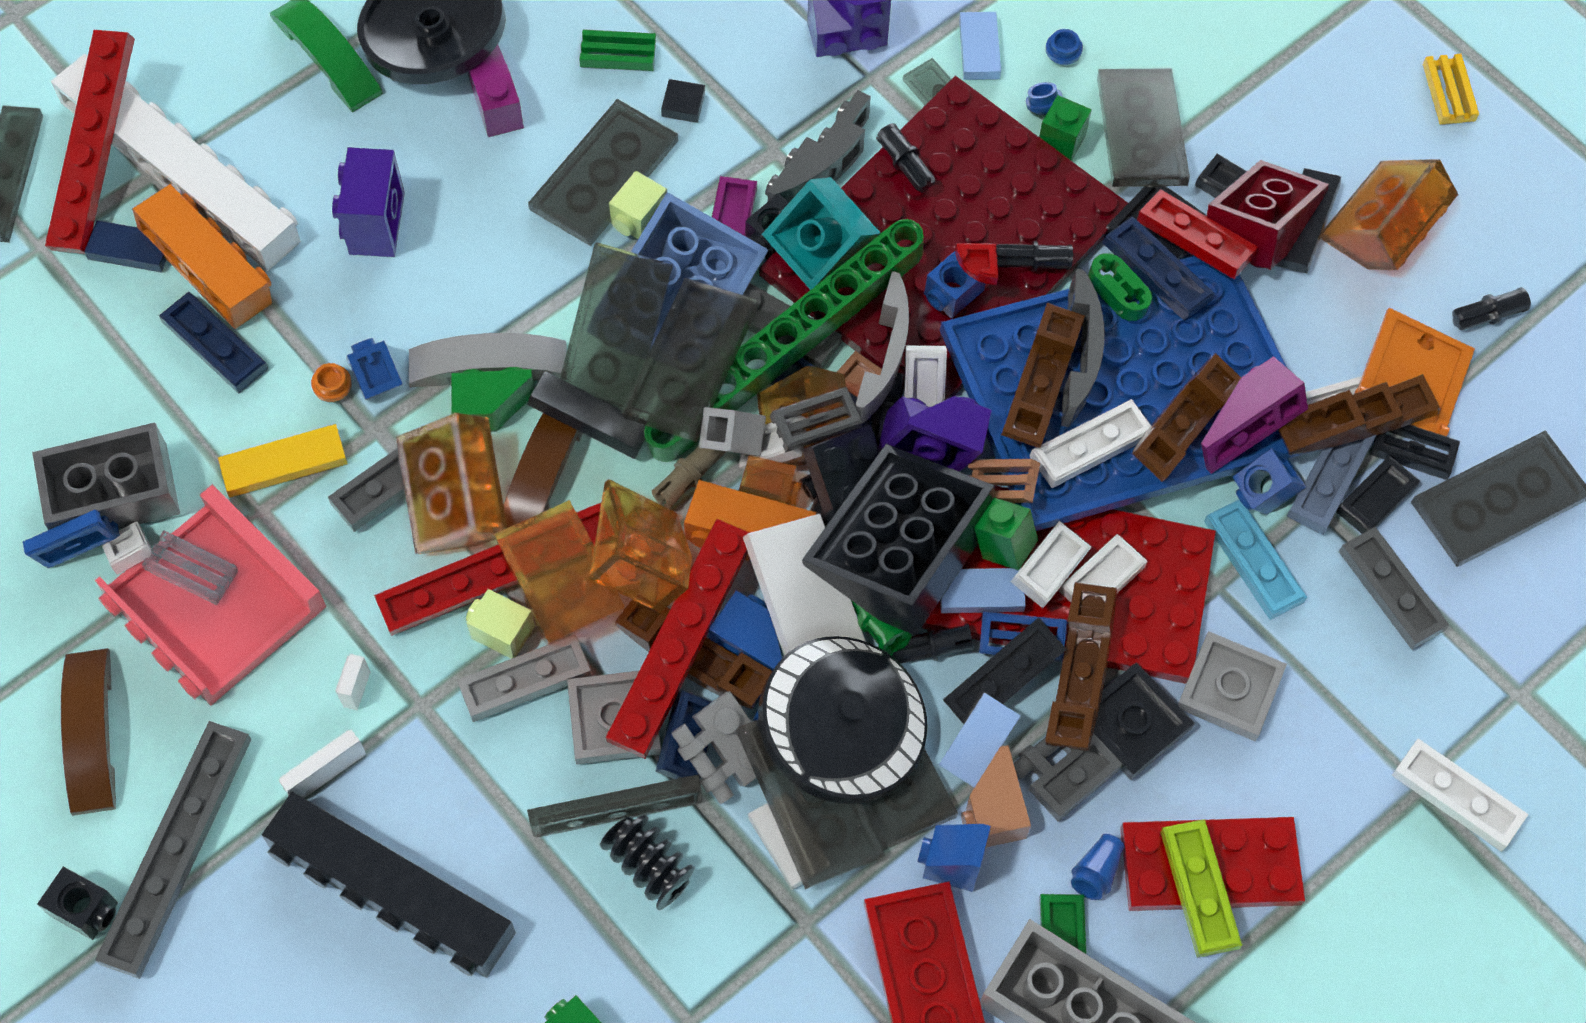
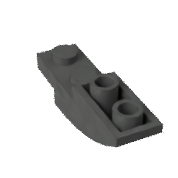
(830, 155)

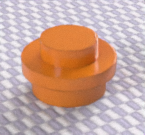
(331, 382)

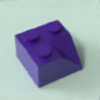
(848, 25)
(369, 202)
(944, 433)

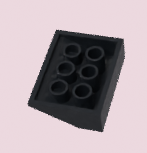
(901, 537)

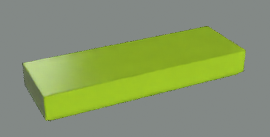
(1201, 888)

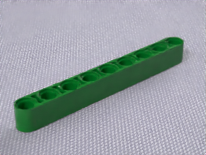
(808, 332)

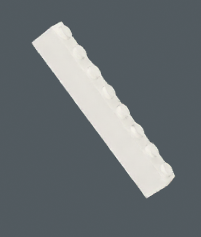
(194, 169)

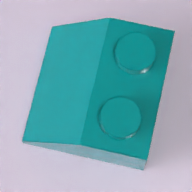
(819, 231)

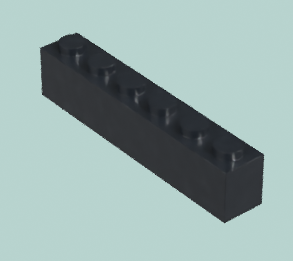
(389, 885)

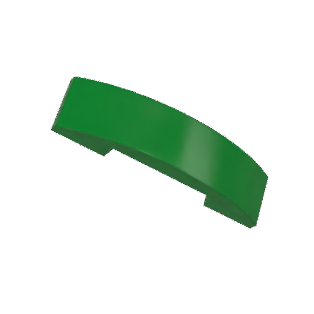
(329, 51)

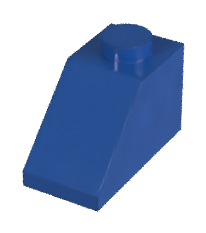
(747, 628)
(954, 854)

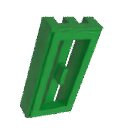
(618, 44)

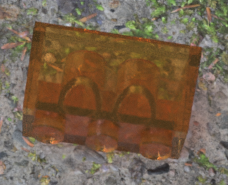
(1391, 212)
(451, 483)

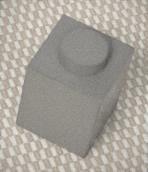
(732, 431)

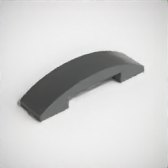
(1083, 300)

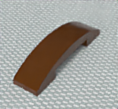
(1043, 375)
(1185, 417)
(539, 469)
(714, 665)
(1083, 667)
(86, 732)

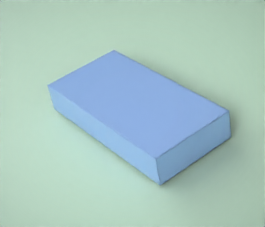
(979, 45)
(983, 592)
(979, 739)

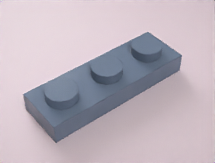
(1328, 484)

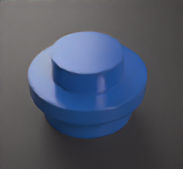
(1064, 47)
(1042, 97)

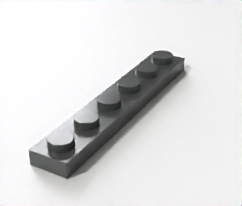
(173, 850)

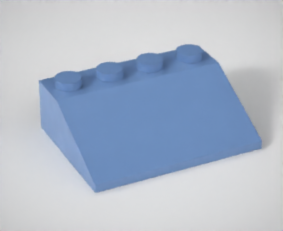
(698, 250)

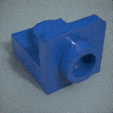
(373, 368)

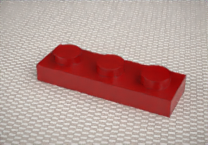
(1197, 234)

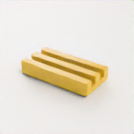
(1464, 87)

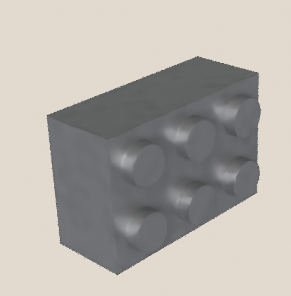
(116, 473)

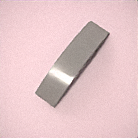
(895, 315)
(436, 360)

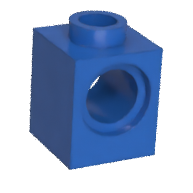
(947, 298)
(1284, 485)

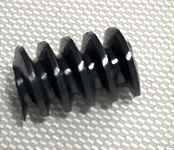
(647, 860)

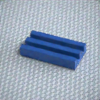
(71, 539)
(986, 632)

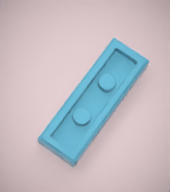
(1255, 559)

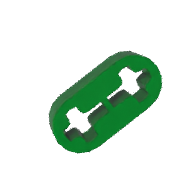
(1121, 285)

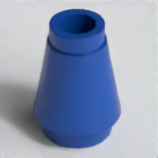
(1097, 869)

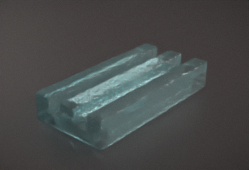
(160, 551)

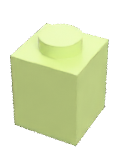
(635, 204)
(499, 623)

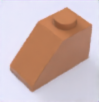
(999, 802)

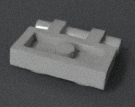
(718, 727)

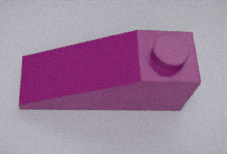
(496, 95)
(1256, 408)

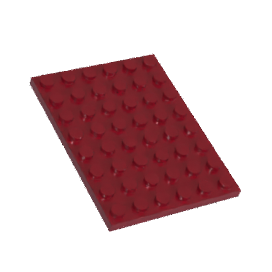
(989, 188)

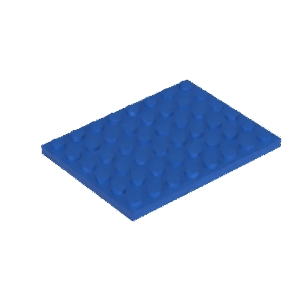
(1140, 362)

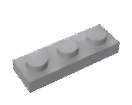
(523, 678)

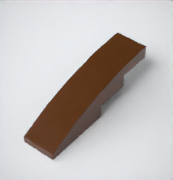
(1359, 416)

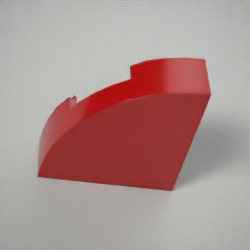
(978, 261)

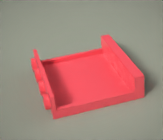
(207, 641)

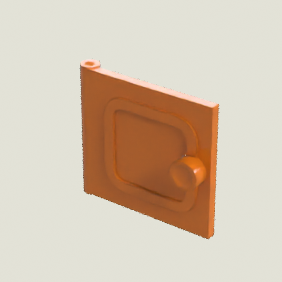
(1410, 349)

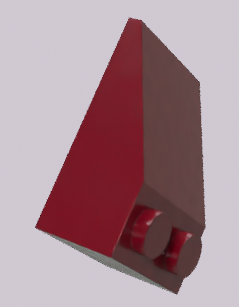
(1268, 209)

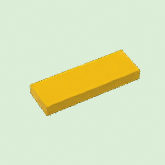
(282, 460)

